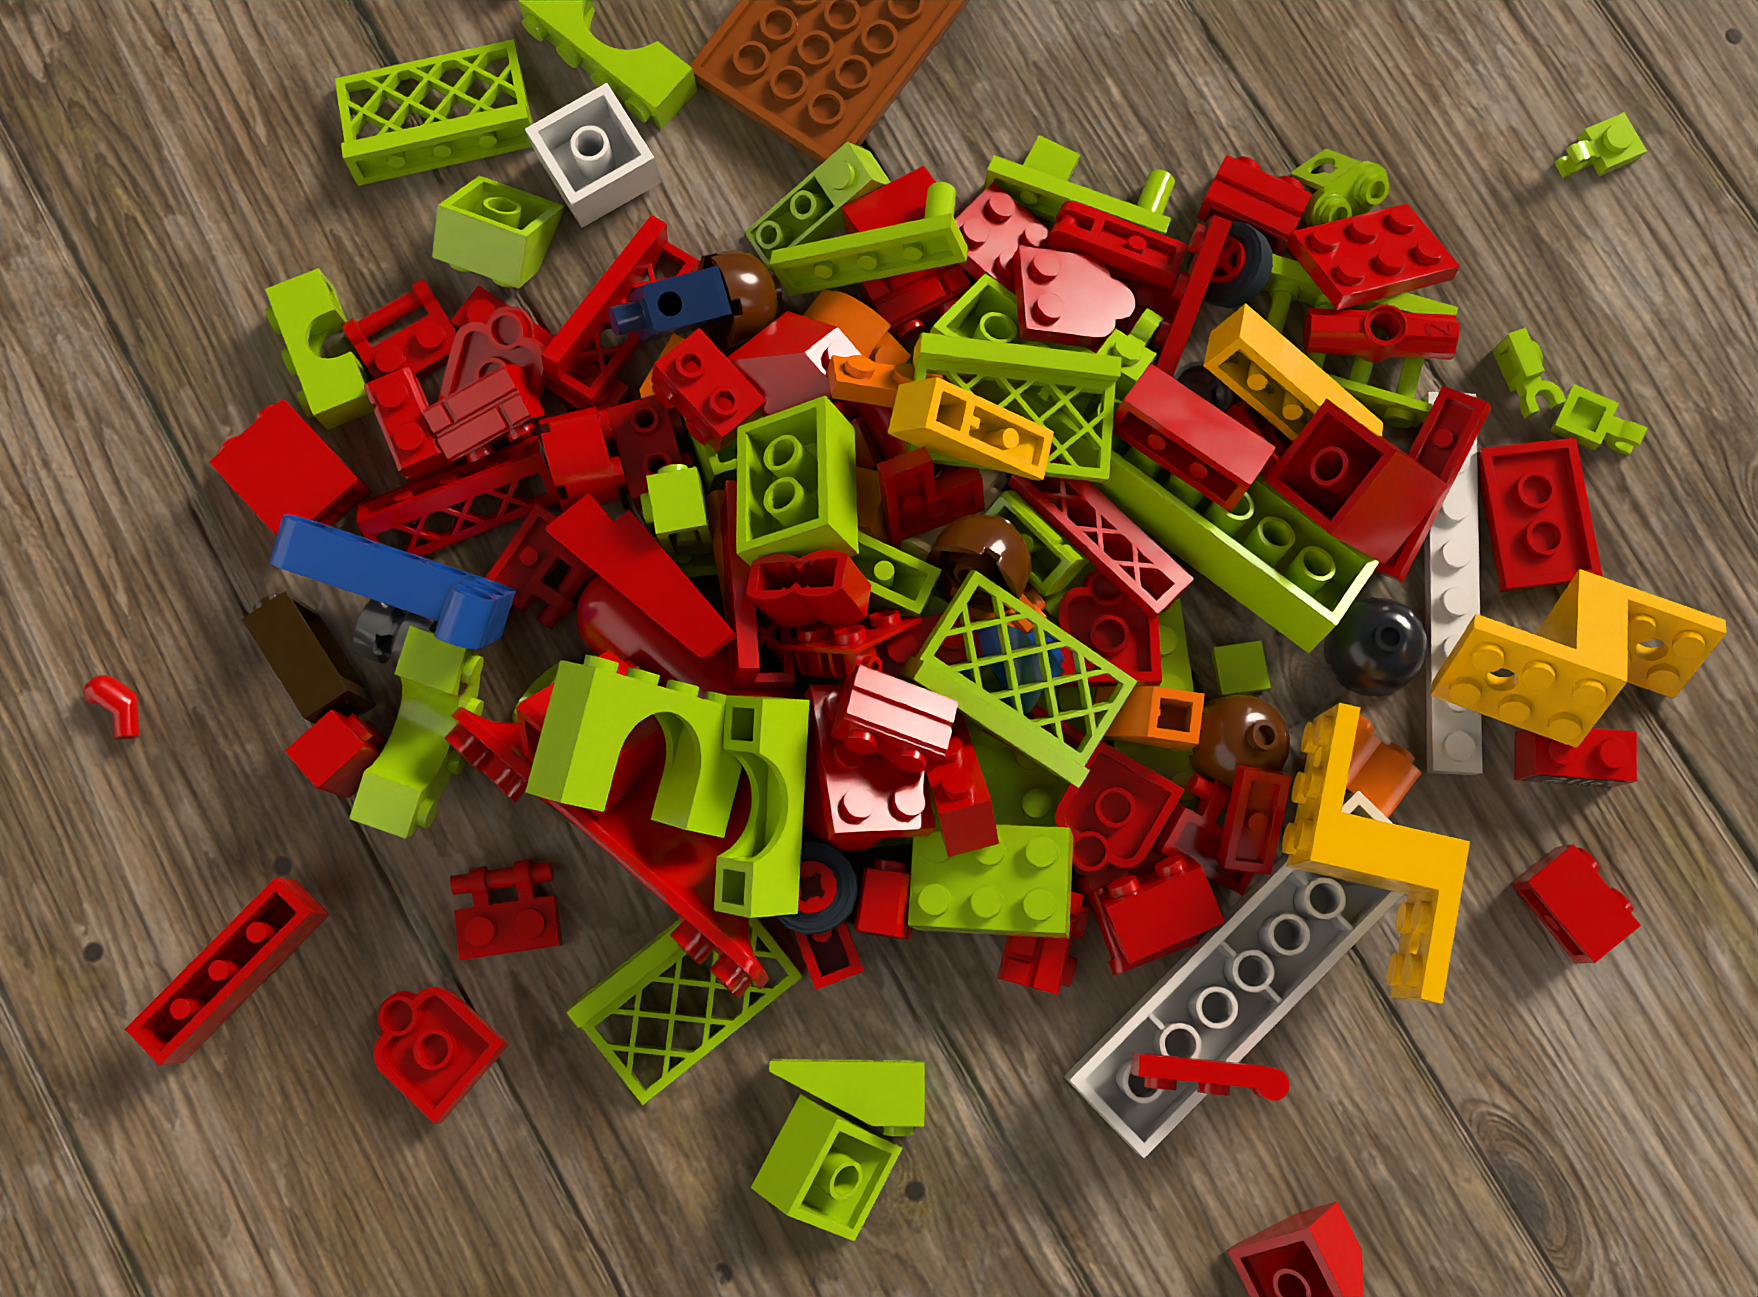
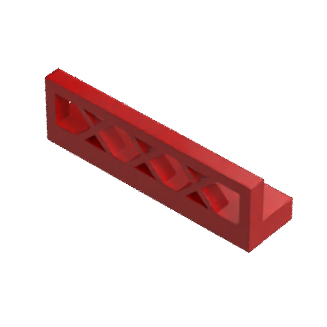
(591, 317)
(459, 485)
(1107, 539)
(742, 613)

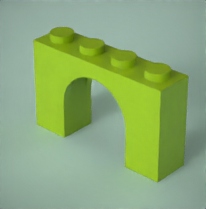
(595, 712)

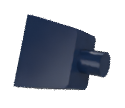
(686, 302)

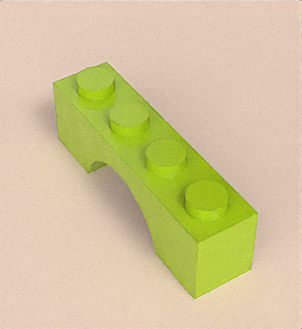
(646, 78)
(763, 867)

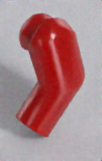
(119, 701)

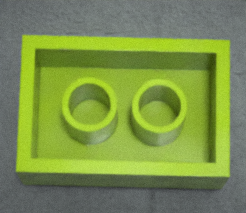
(797, 483)
(995, 890)

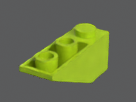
(816, 203)

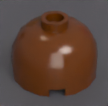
(750, 293)
(982, 545)
(1242, 733)

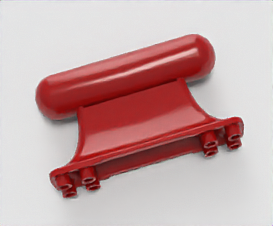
(664, 858)

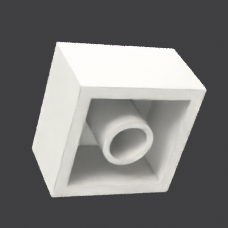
(594, 155)

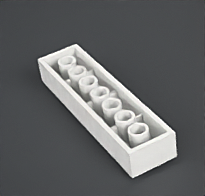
(1229, 990)

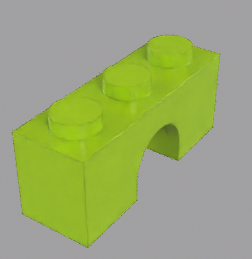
(305, 315)

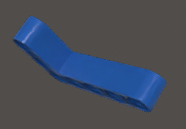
(467, 606)

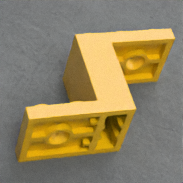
(1577, 658)
(1377, 855)

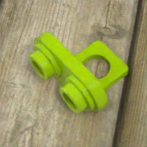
(1346, 191)

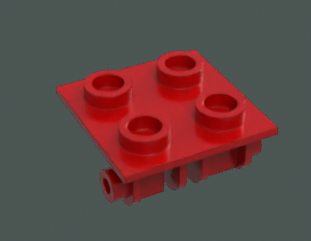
(838, 650)

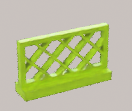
(439, 140)
(1029, 367)
(996, 716)
(647, 966)

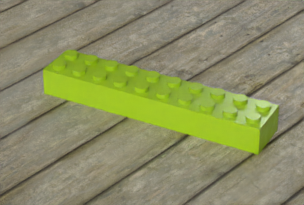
(1257, 553)

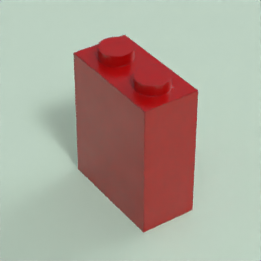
(288, 469)

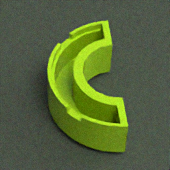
(417, 762)

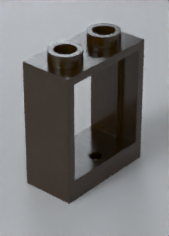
(306, 658)

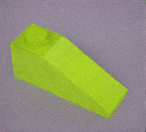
(871, 1090)

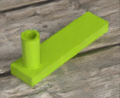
(1044, 194)
(876, 252)

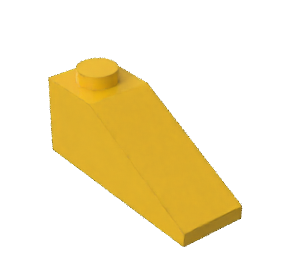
(969, 428)

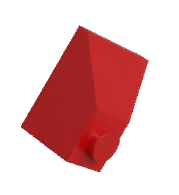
(791, 360)
(1302, 1257)

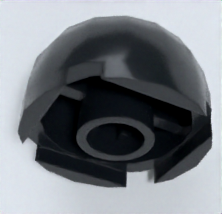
(1376, 647)

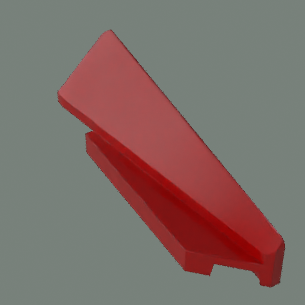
(641, 572)

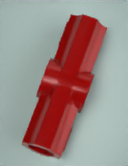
(1409, 333)

